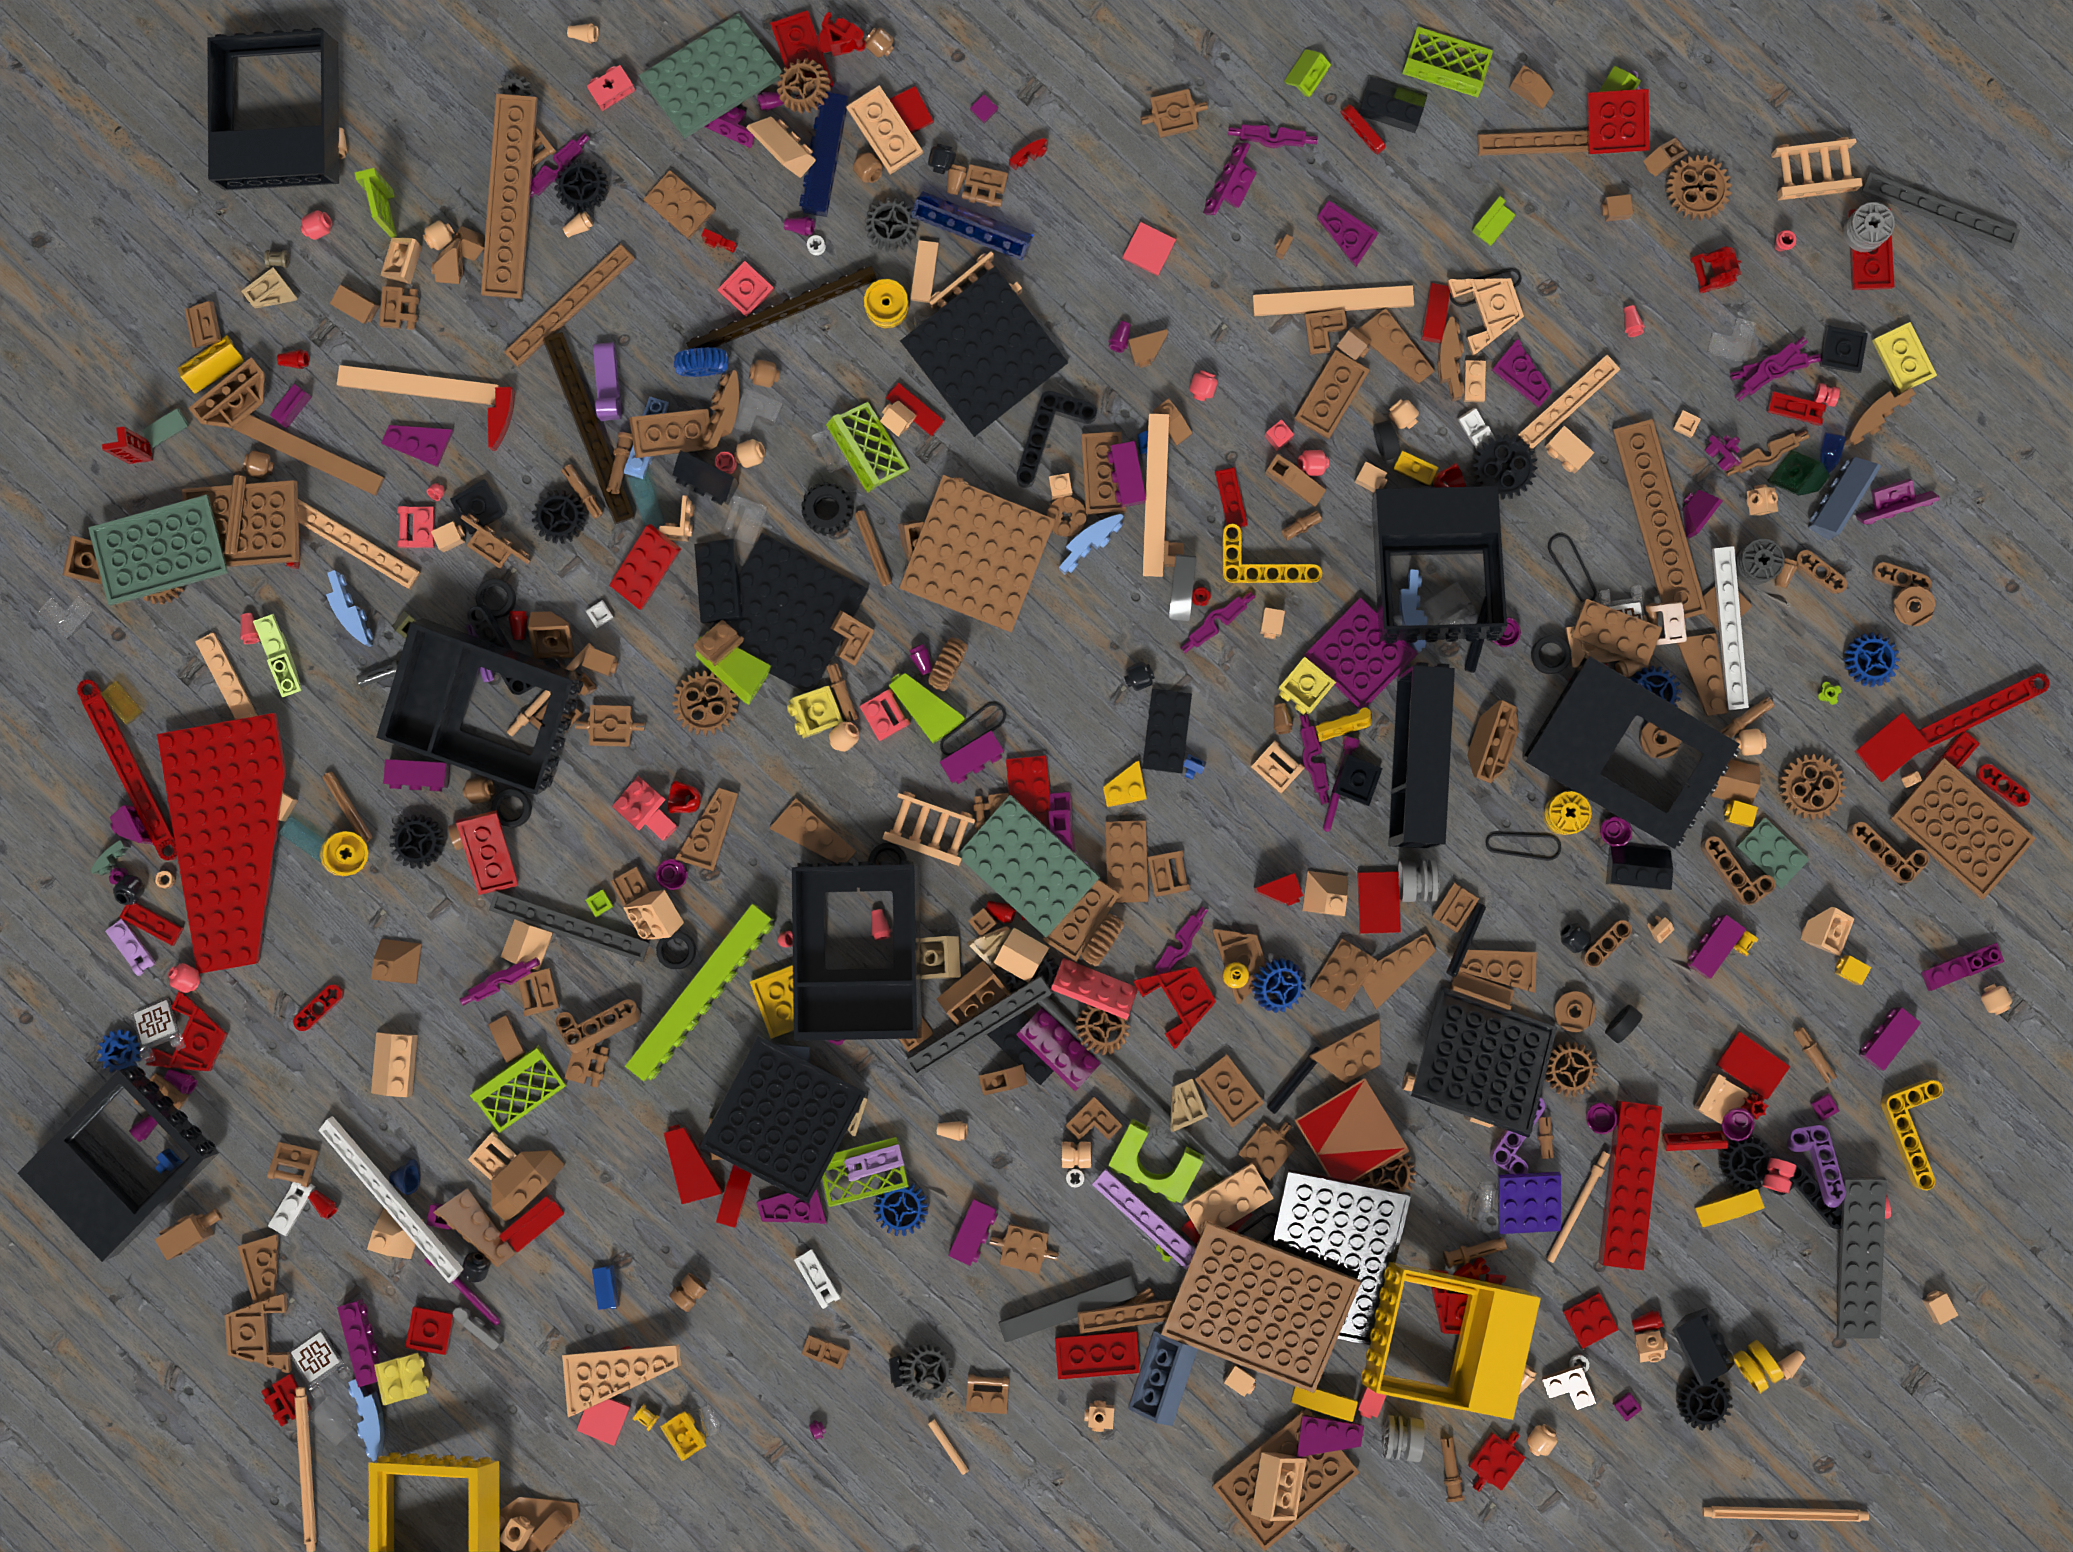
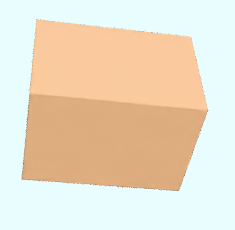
(401, 259)
(526, 943)
(1021, 955)

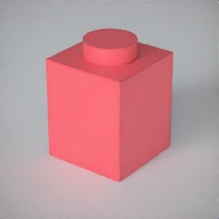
(1279, 435)
(661, 825)
(1370, 1403)

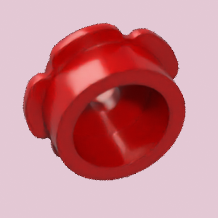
(1200, 601)

